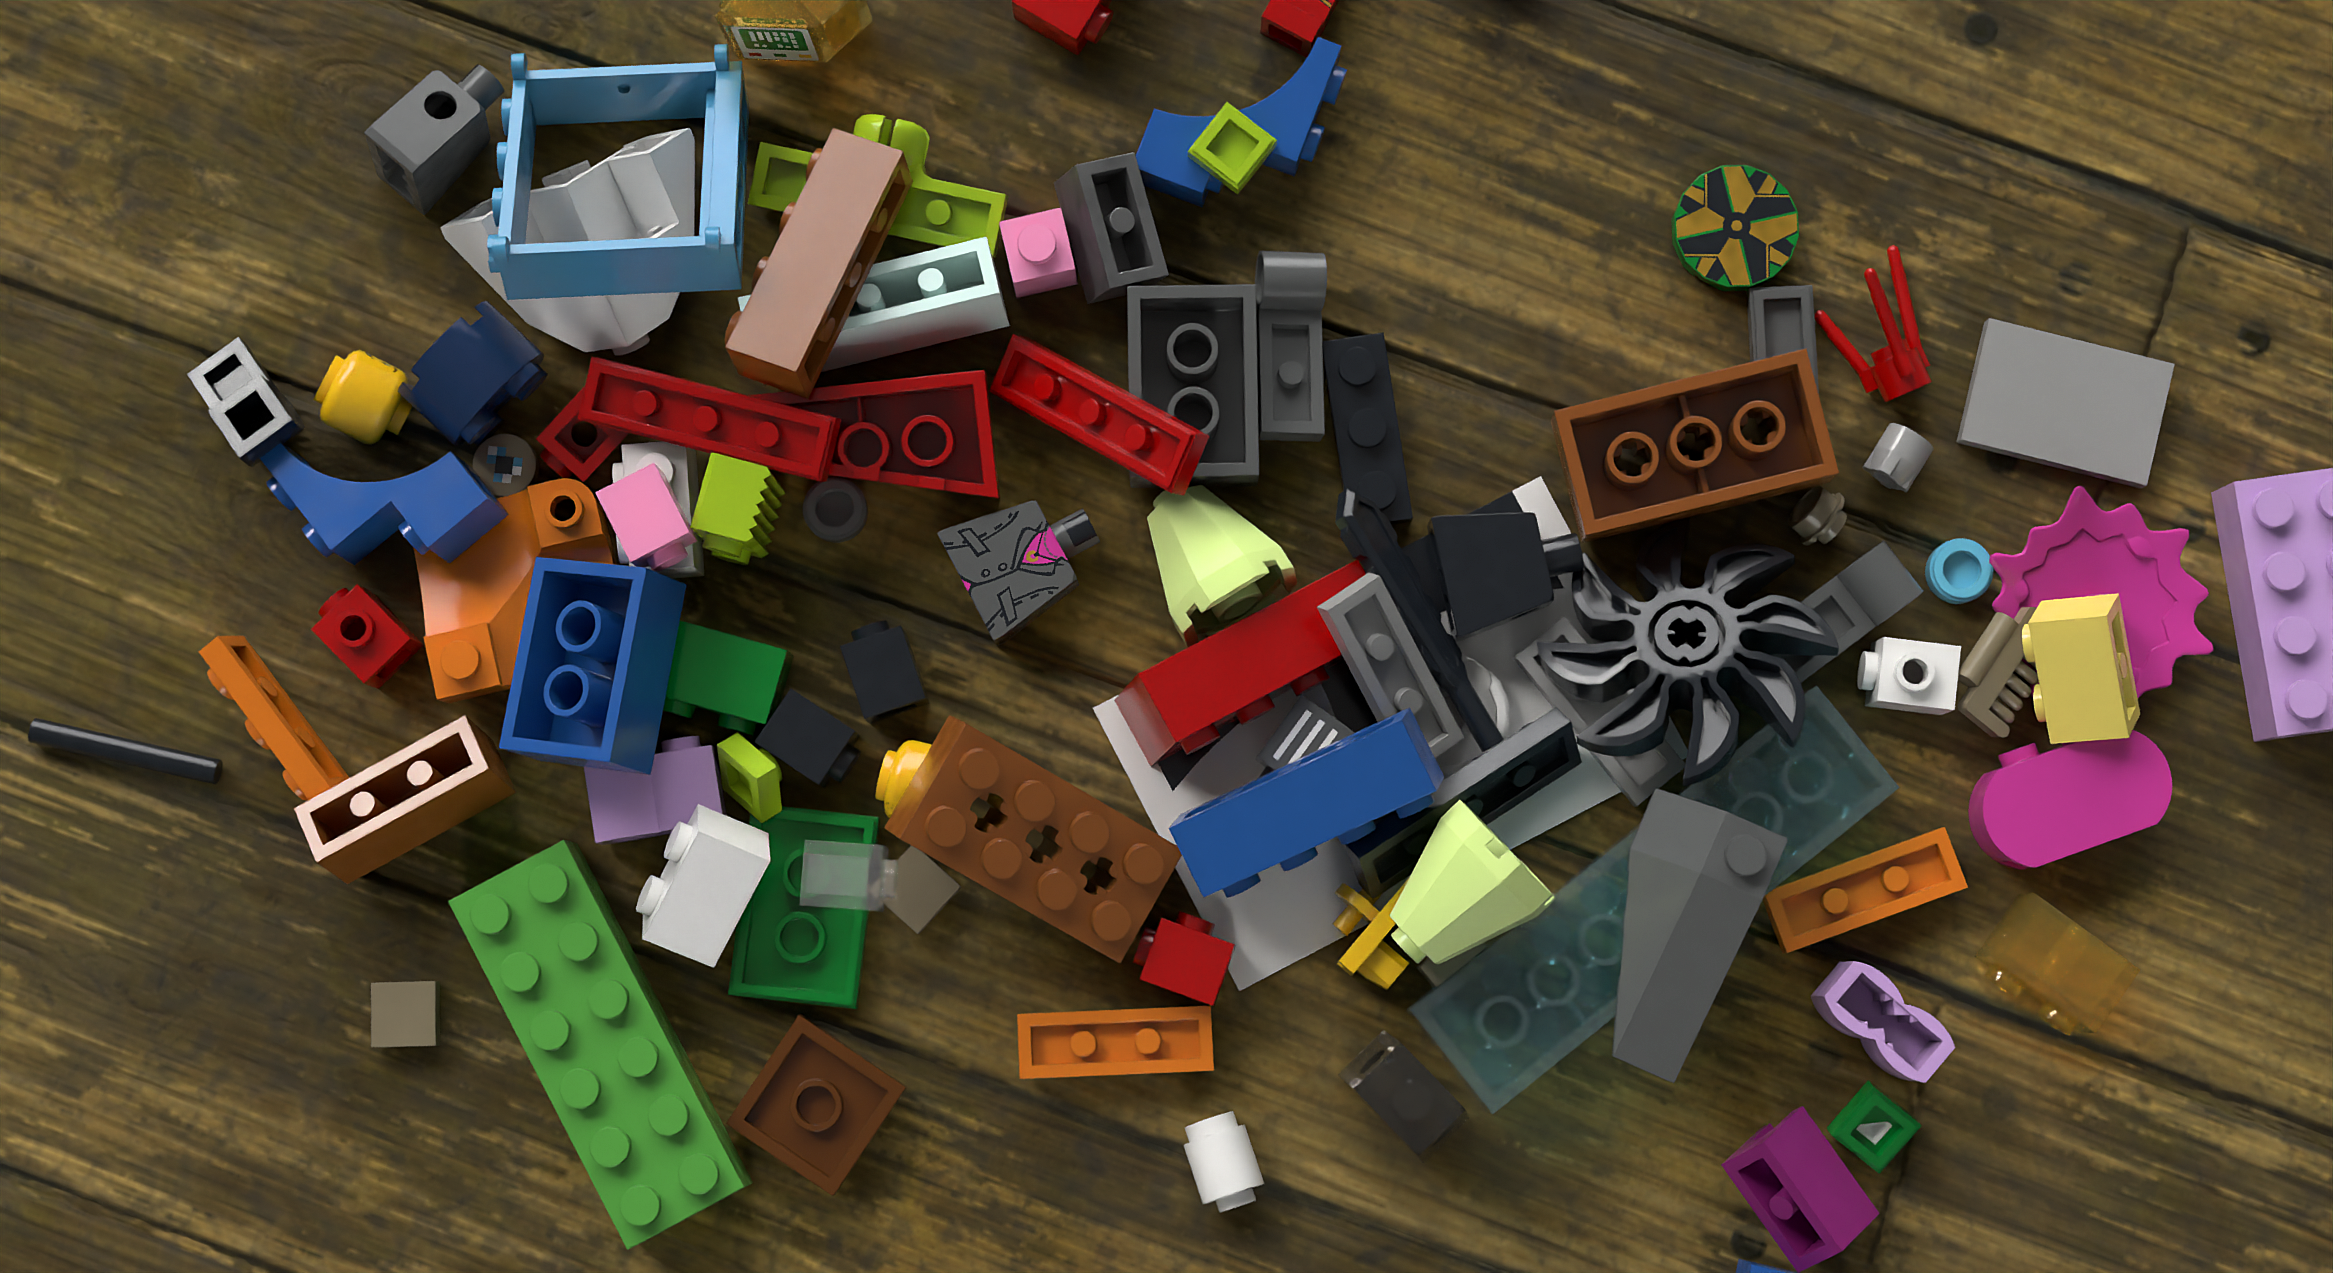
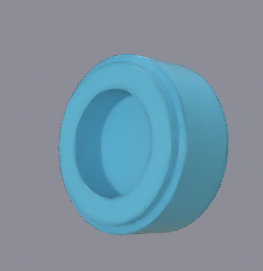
(1959, 571)

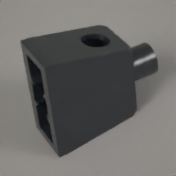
(1496, 567)

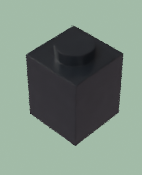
(883, 671)
(810, 740)

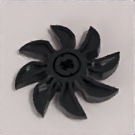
(1688, 650)

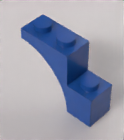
(1285, 115)
(434, 508)

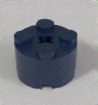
(473, 375)

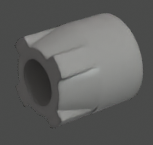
(1898, 457)

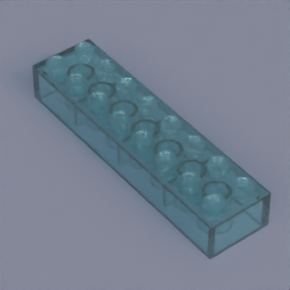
(1557, 975)

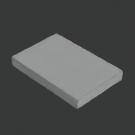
(2065, 403)

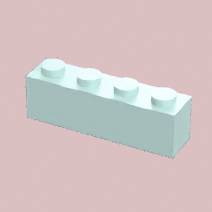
(920, 303)

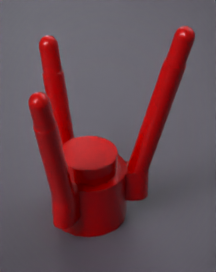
(1903, 362)

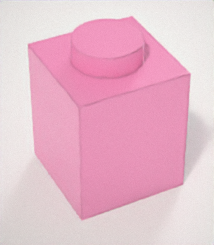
(1038, 252)
(647, 519)

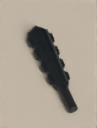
(1374, 543)

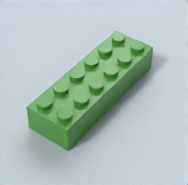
(600, 1042)

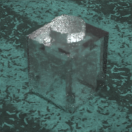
(847, 876)

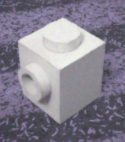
(1910, 675)

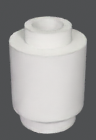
(1222, 1161)

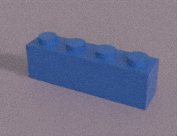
(1307, 804)

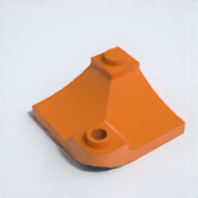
(481, 597)

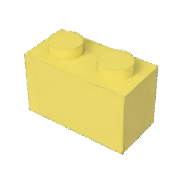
(2082, 669)

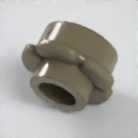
(1818, 516)

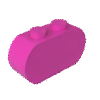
(2068, 798)

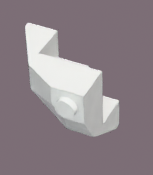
(629, 195)

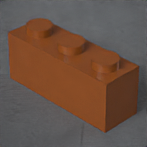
(404, 800)

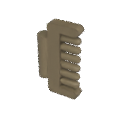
(1991, 667)

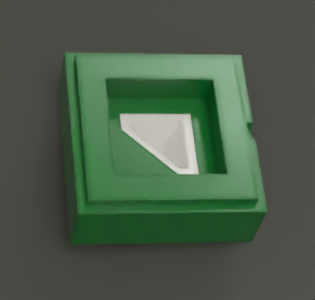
(1873, 1126)

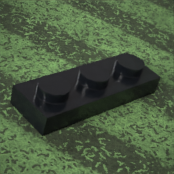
(1366, 423)

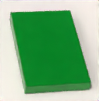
(797, 949)

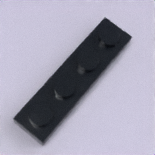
(1486, 785)

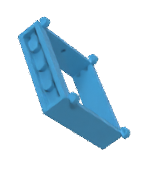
(616, 95)

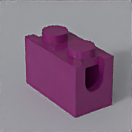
(1800, 1190)

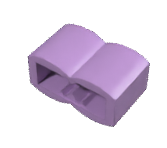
(647, 806)
(1894, 1035)

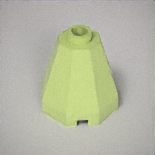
(1213, 562)
(1464, 890)

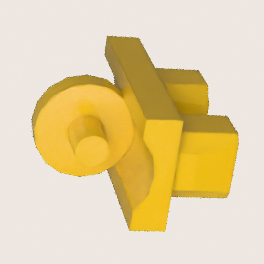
(1369, 953)

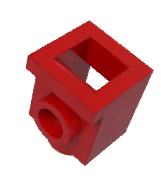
(568, 455)

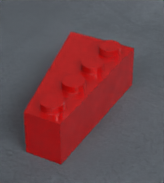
(911, 431)
(1235, 672)

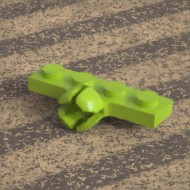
(932, 209)

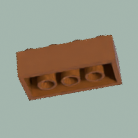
(1714, 409)
(993, 849)

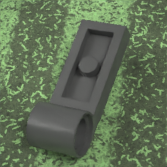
(1290, 345)
(1857, 602)

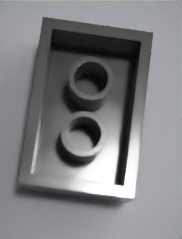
(1198, 362)

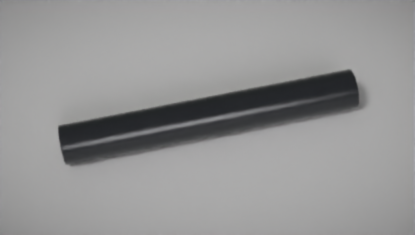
(125, 751)

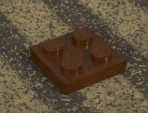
(816, 1105)

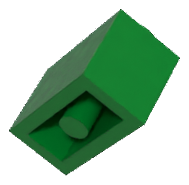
(726, 677)

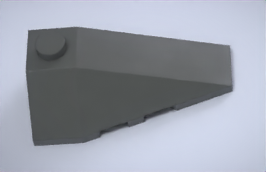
(1687, 910)

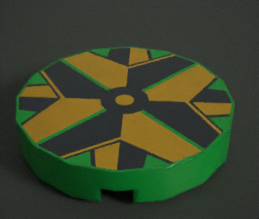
(1735, 227)

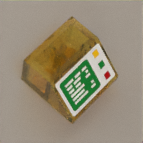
(791, 27)

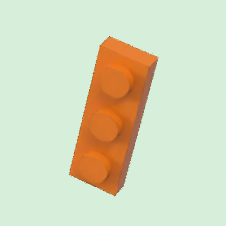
(272, 716)
(1864, 890)
(1115, 1042)

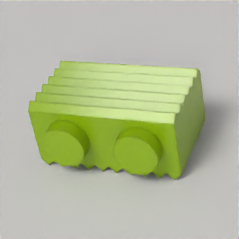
(736, 509)

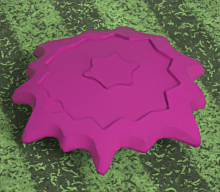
(2112, 554)

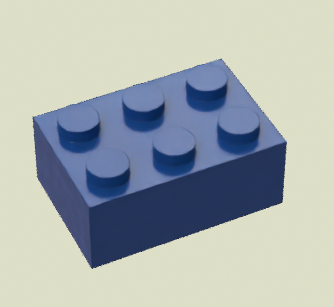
(593, 665)

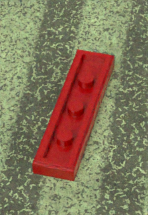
(1099, 414)
(709, 419)

